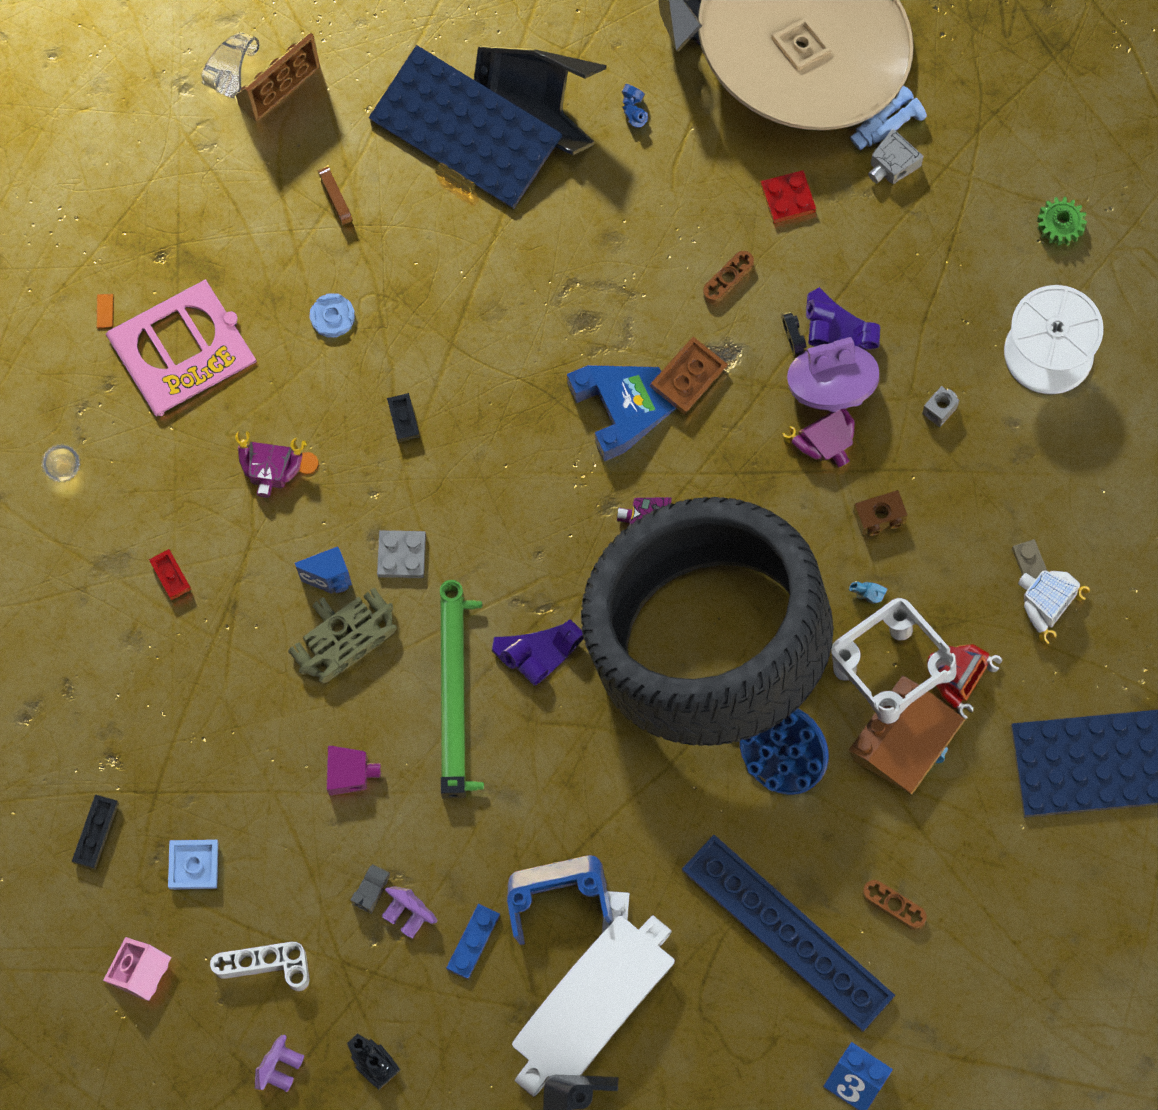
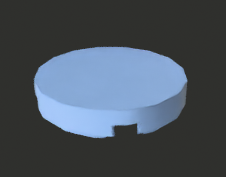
(332, 315)

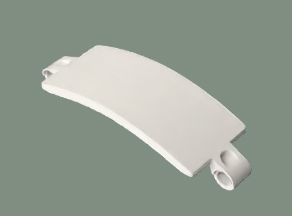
(592, 1001)

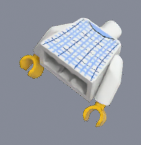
(1048, 598)

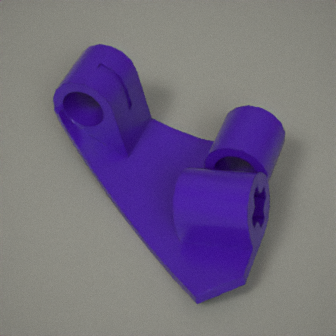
(832, 323)
(538, 652)

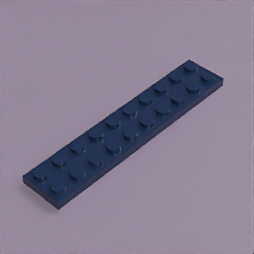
(788, 933)

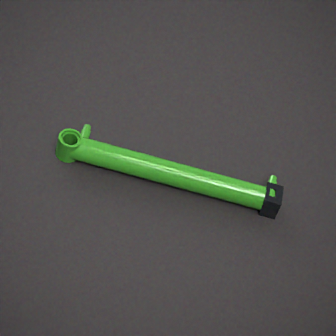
(452, 692)

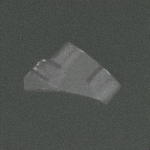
(224, 66)

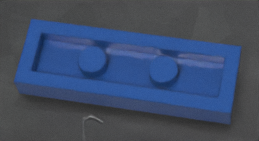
(473, 941)

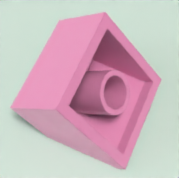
(137, 968)

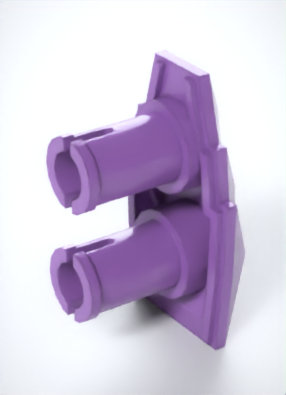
(405, 898)
(266, 1071)

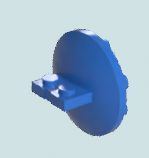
(788, 756)

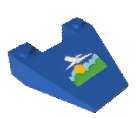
(627, 399)

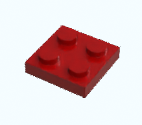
(788, 196)

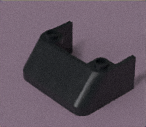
(574, 1091)

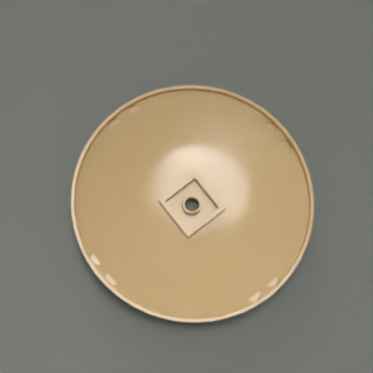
(844, 76)

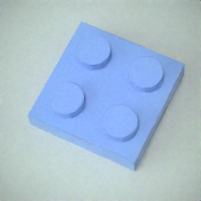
(193, 864)

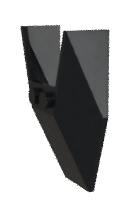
(537, 85)

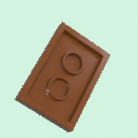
(688, 375)

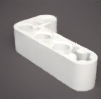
(258, 963)

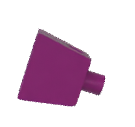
(349, 770)

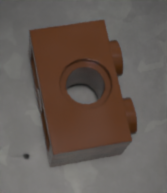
(888, 503)

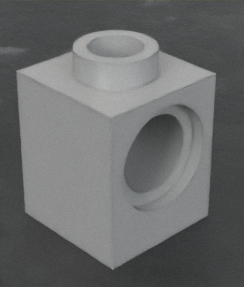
(937, 414)

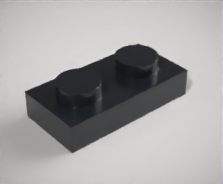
(403, 417)

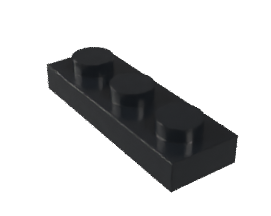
(95, 832)

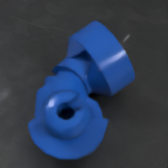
(636, 116)

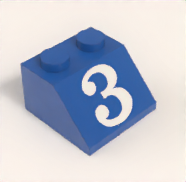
(325, 571)
(857, 1077)

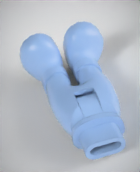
(878, 127)

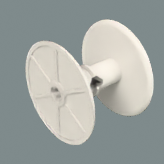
(1053, 339)

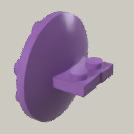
(833, 376)

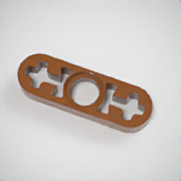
(335, 195)
(712, 284)
(895, 914)

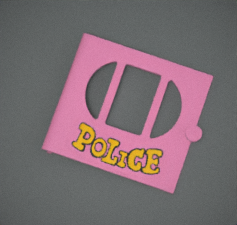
(180, 382)

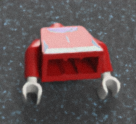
(970, 666)

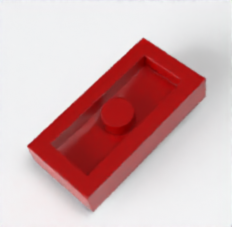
(170, 574)

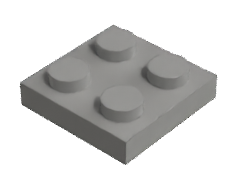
(401, 554)

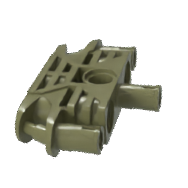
(341, 649)

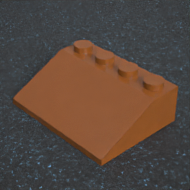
(279, 78)
(910, 745)

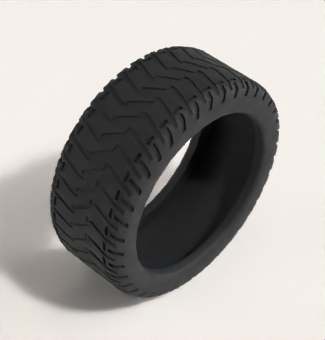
(690, 538)

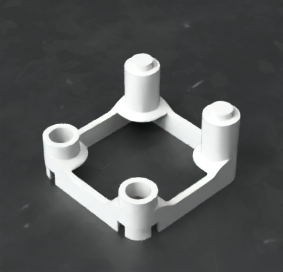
(899, 617)

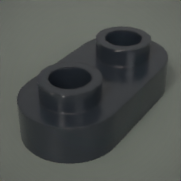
(791, 325)

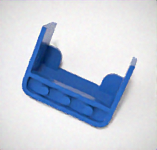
(584, 871)

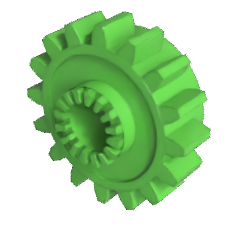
(1057, 231)

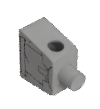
(894, 159)

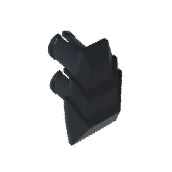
(372, 1061)

